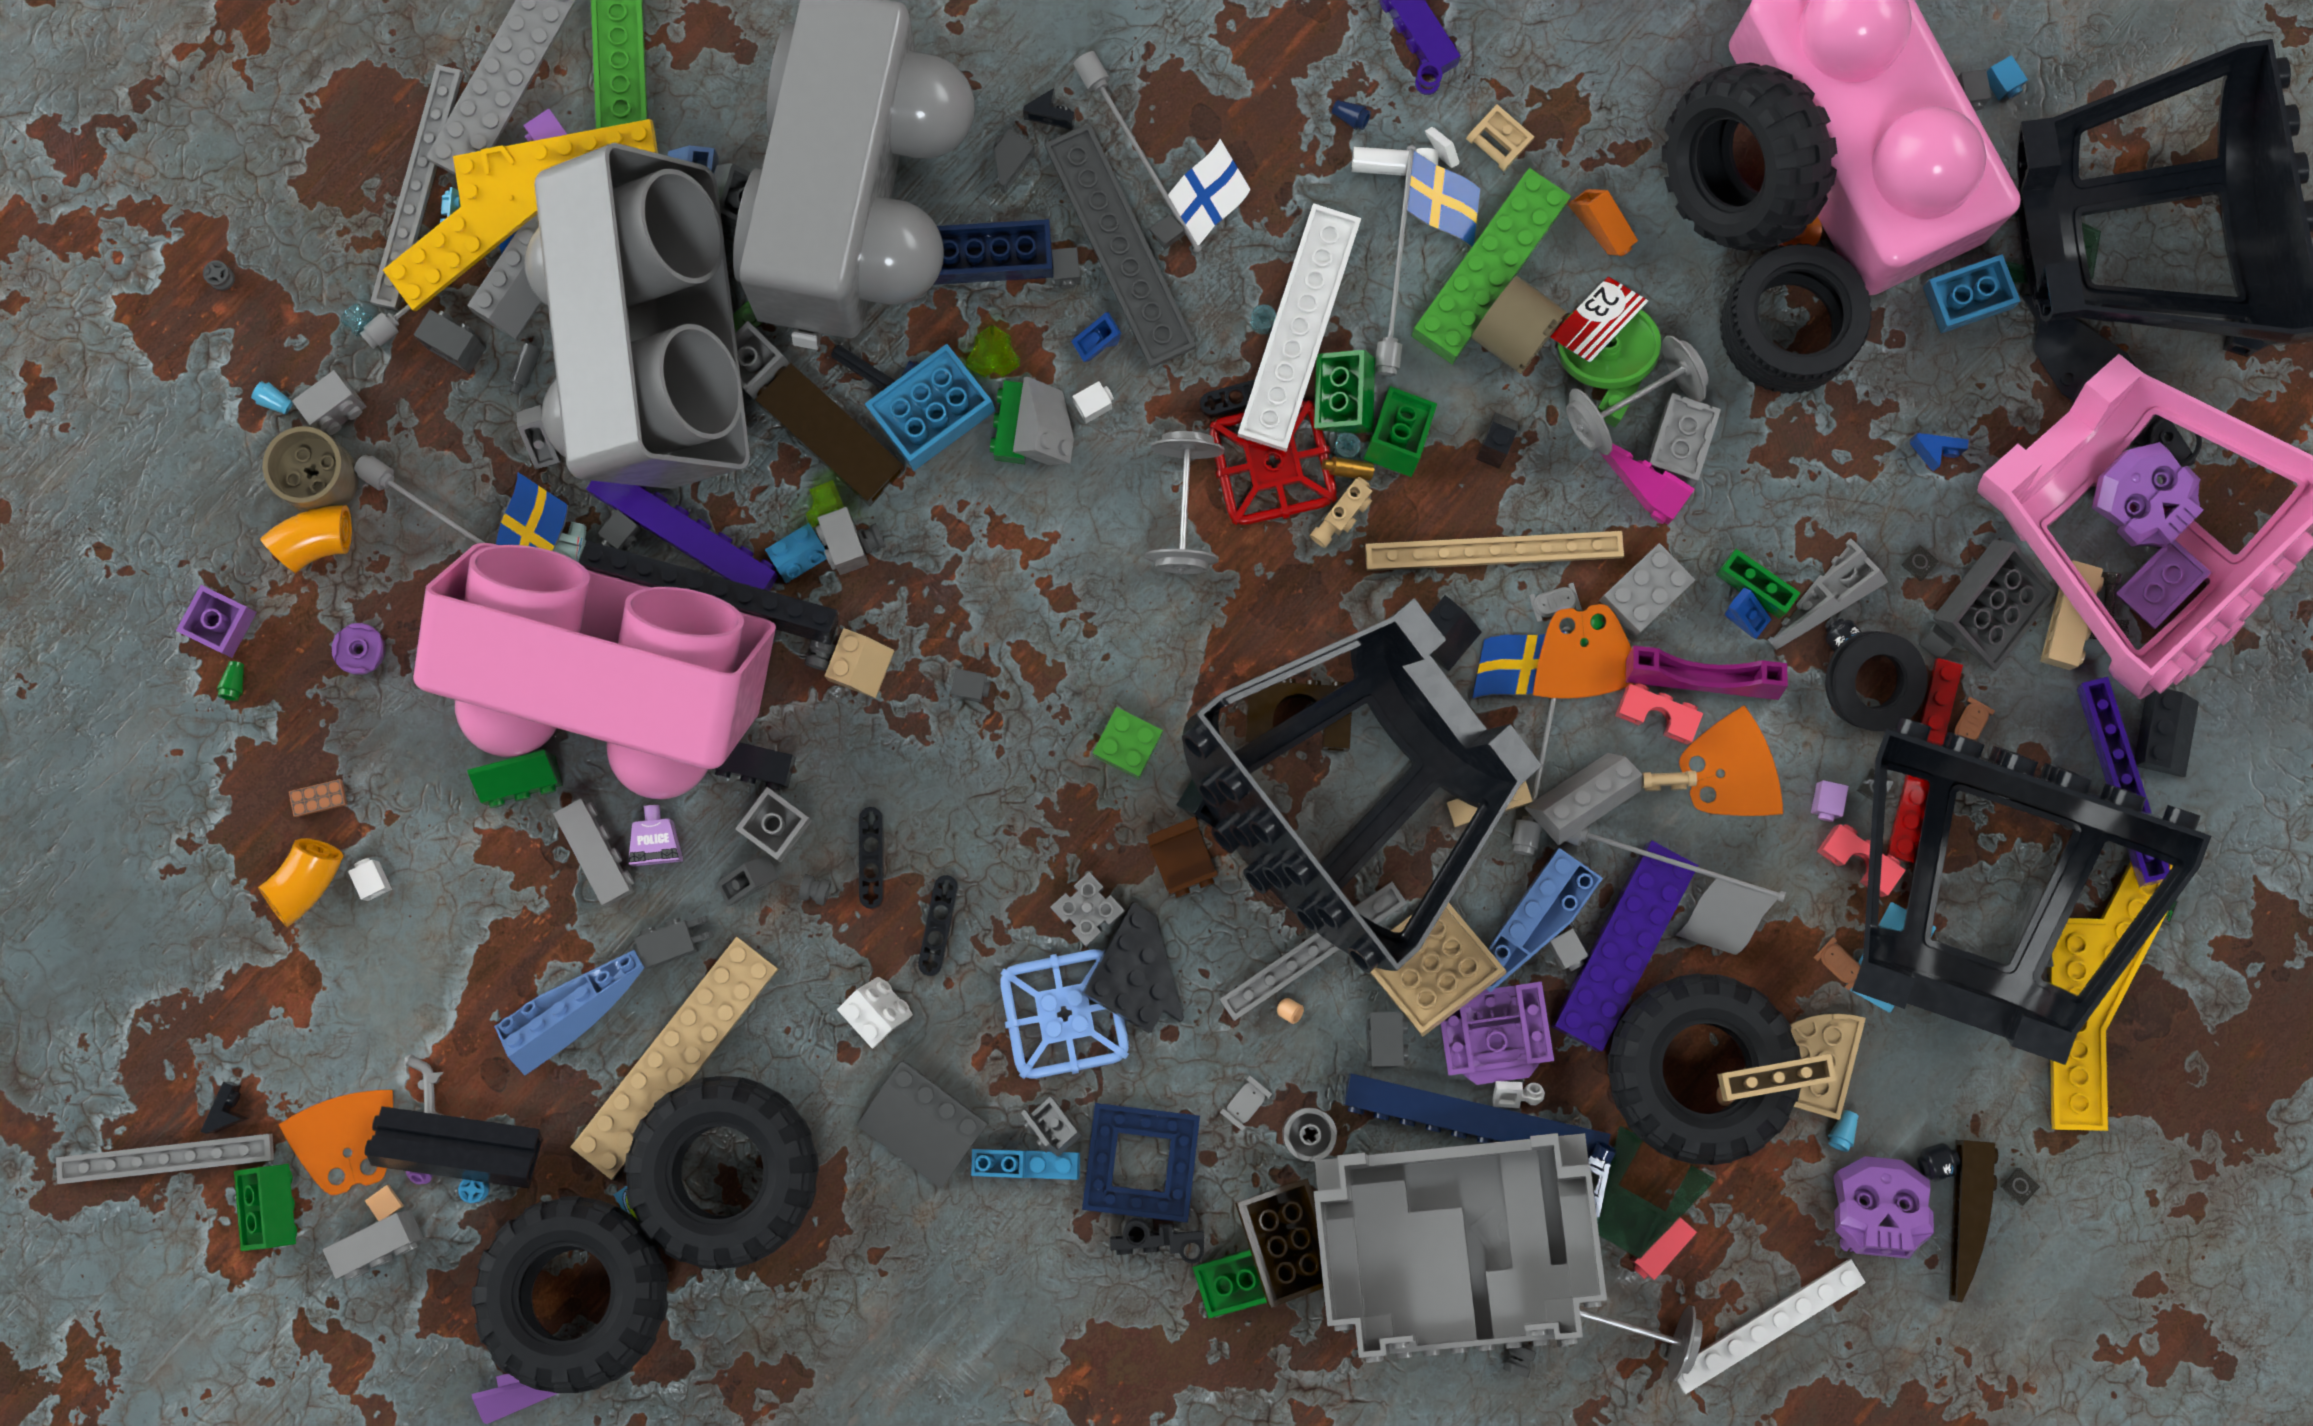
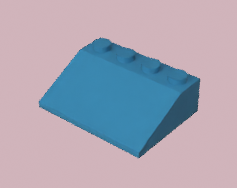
(930, 407)

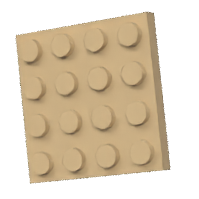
(1442, 974)

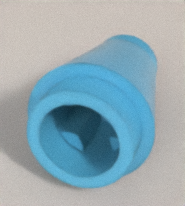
(270, 397)
(1844, 1131)

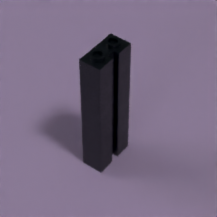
(454, 1147)

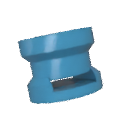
(468, 1188)

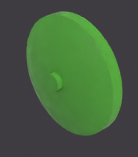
(1622, 361)

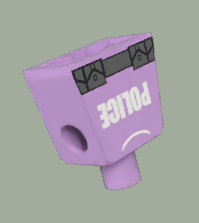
(654, 840)

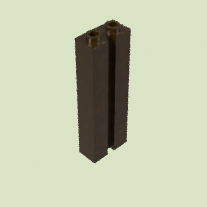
(829, 433)

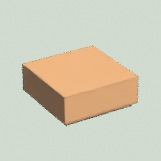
(384, 1203)

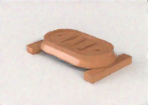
(1971, 721)
(1839, 963)

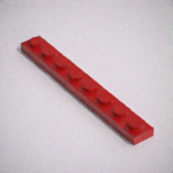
(1912, 803)

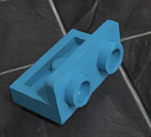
(796, 553)

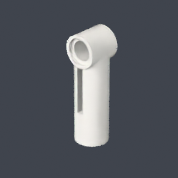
(1386, 160)

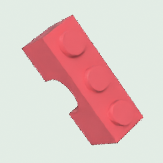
(1680, 718)
(1843, 843)

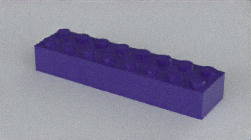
(1623, 948)

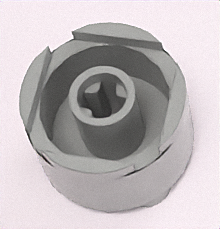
(1323, 1140)

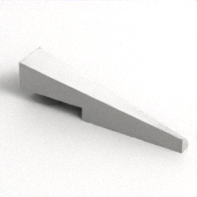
(1845, 582)

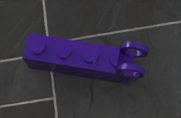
(1425, 39)

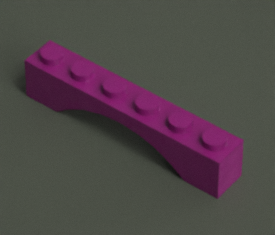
(1661, 669)

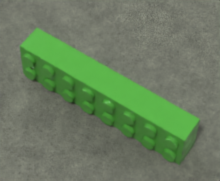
(1490, 265)

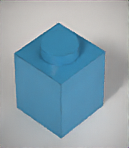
(2006, 78)

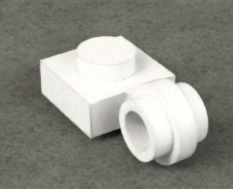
(1511, 1094)

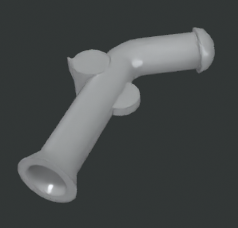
(427, 1082)

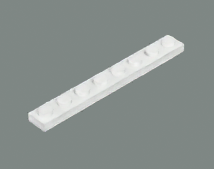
(1772, 1324)

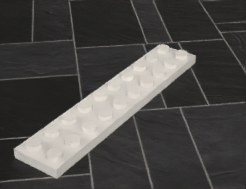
(1299, 327)

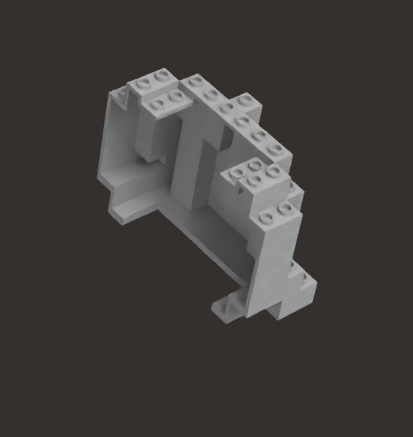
(1418, 1276)

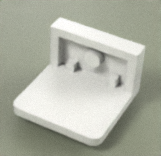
(875, 1011)

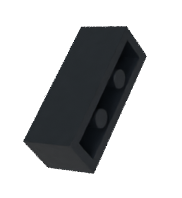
(758, 764)

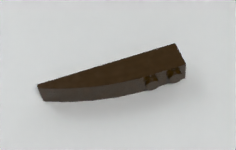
(1971, 1211)

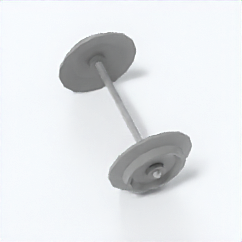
(1684, 367)
(1187, 446)
(1684, 1343)

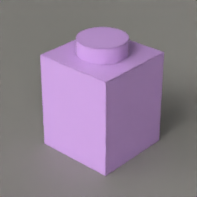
(1829, 800)

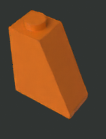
(1604, 221)

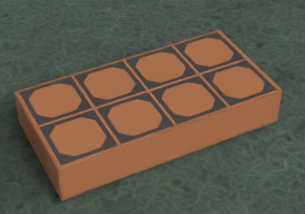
(318, 798)

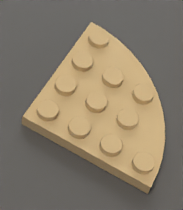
(1822, 1036)

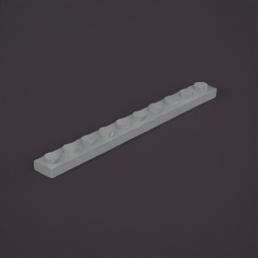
(417, 181)

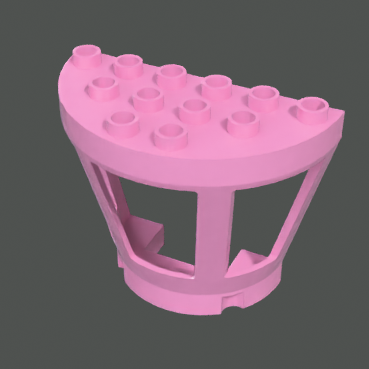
(2065, 462)

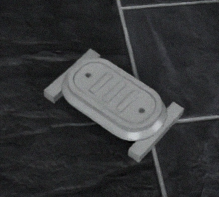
(1554, 601)
(1245, 1103)

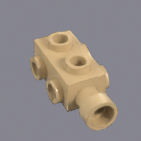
(1347, 508)

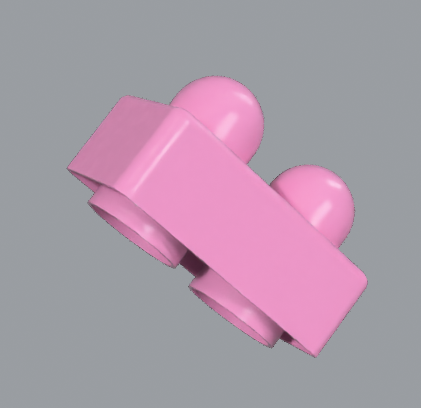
(1912, 154)
(548, 646)

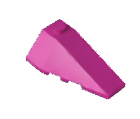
(1657, 493)

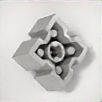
(1087, 909)

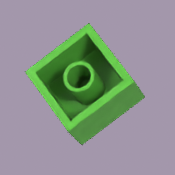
(1127, 743)

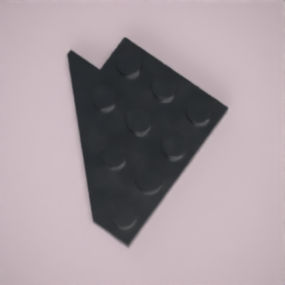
(1135, 973)

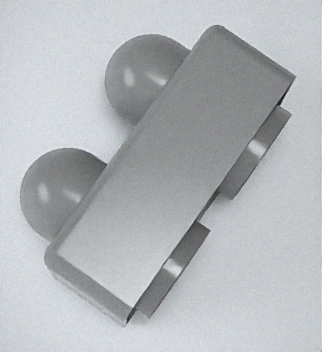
(820, 214)
(637, 319)

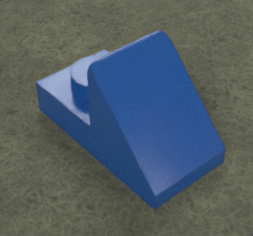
(1097, 337)
(1932, 446)
(1748, 613)

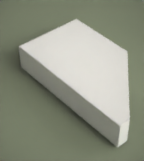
(1444, 146)

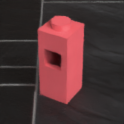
(1664, 1250)

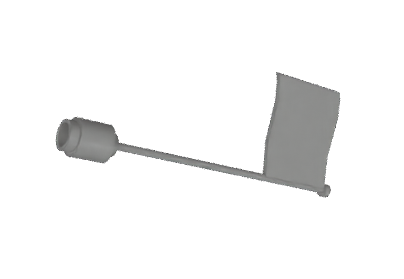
(1726, 910)

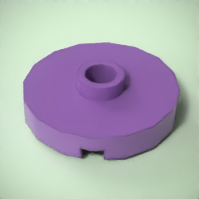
(345, 647)

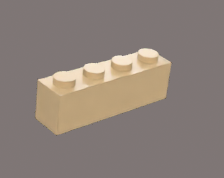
(2067, 628)
(1777, 1077)

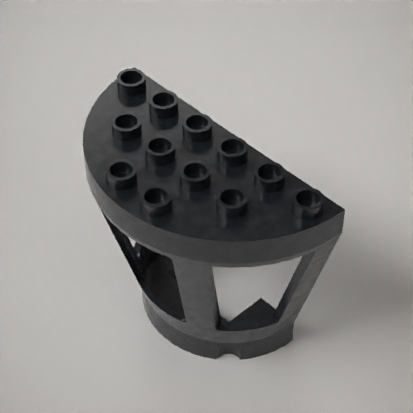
(2257, 189)
(1427, 724)
(1978, 991)

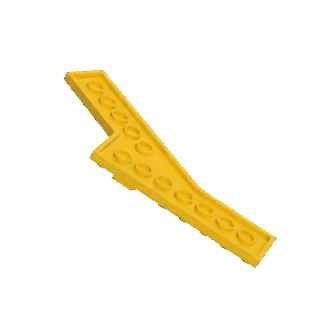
(495, 202)
(2081, 1084)

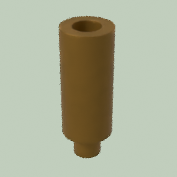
(1349, 468)

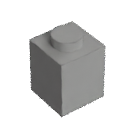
(1568, 950)

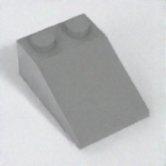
(1043, 424)

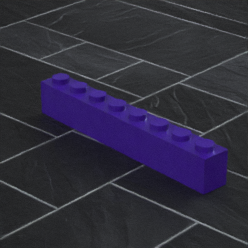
(686, 534)
(2117, 762)

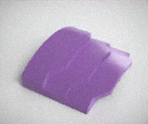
(1499, 1035)

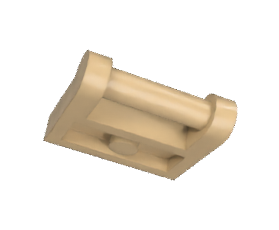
(1506, 132)
(1677, 781)

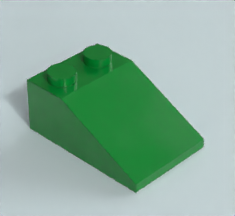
(1400, 431)
(1229, 1283)

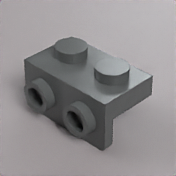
(1051, 1126)

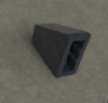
(1497, 440)

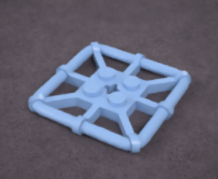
(1054, 1028)

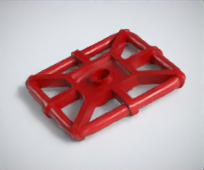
(1265, 477)

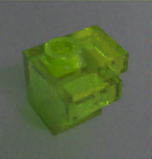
(992, 353)
(825, 500)

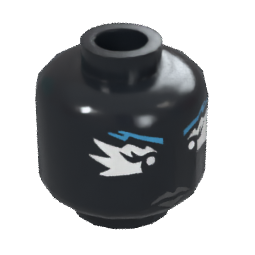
(1839, 632)
(1938, 1162)

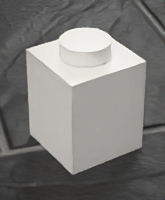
(1093, 401)
(369, 879)

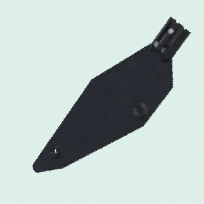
(2077, 353)

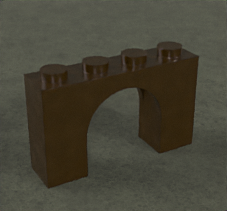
(1264, 703)

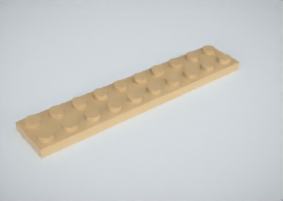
(676, 1053)

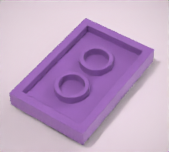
(2163, 583)

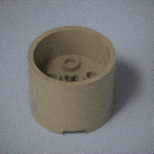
(1518, 324)
(299, 454)

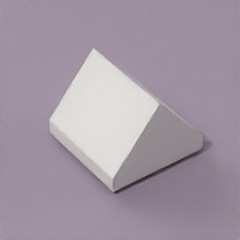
(806, 339)

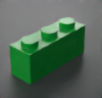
(1006, 423)
(1769, 589)

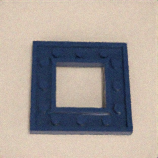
(1167, 1205)

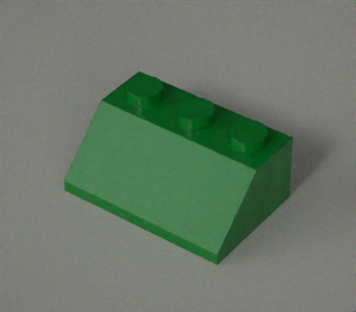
(1345, 392)
(516, 778)
(265, 1207)

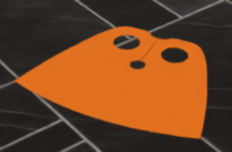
(1578, 671)
(1750, 775)
(328, 1128)

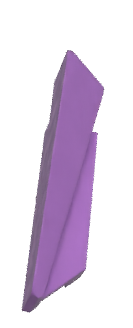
(506, 1399)

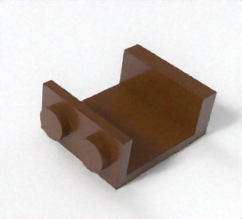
(1182, 857)

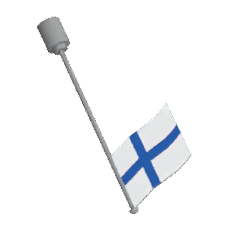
(1203, 193)

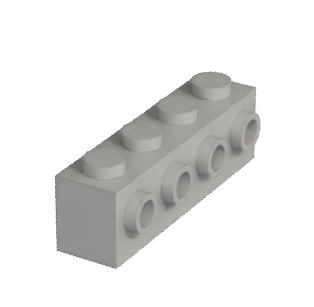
(594, 852)

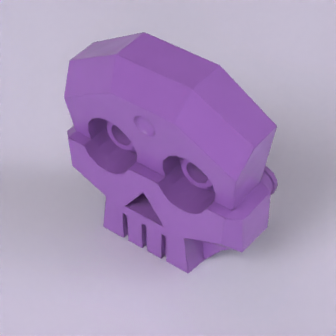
(2134, 481)
(1883, 1186)

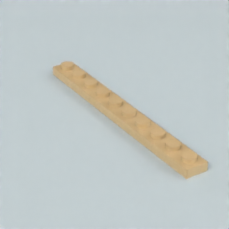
(1494, 550)

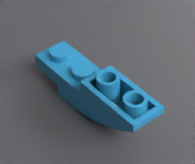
(1025, 1164)

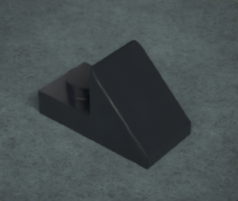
(1042, 111)
(220, 1114)

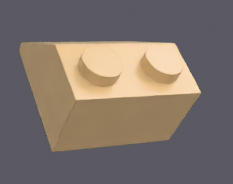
(859, 663)

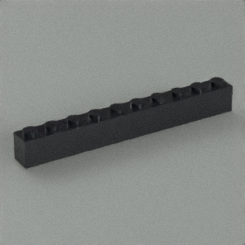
(786, 612)

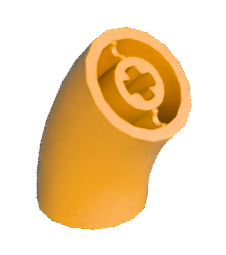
(310, 536)
(301, 879)

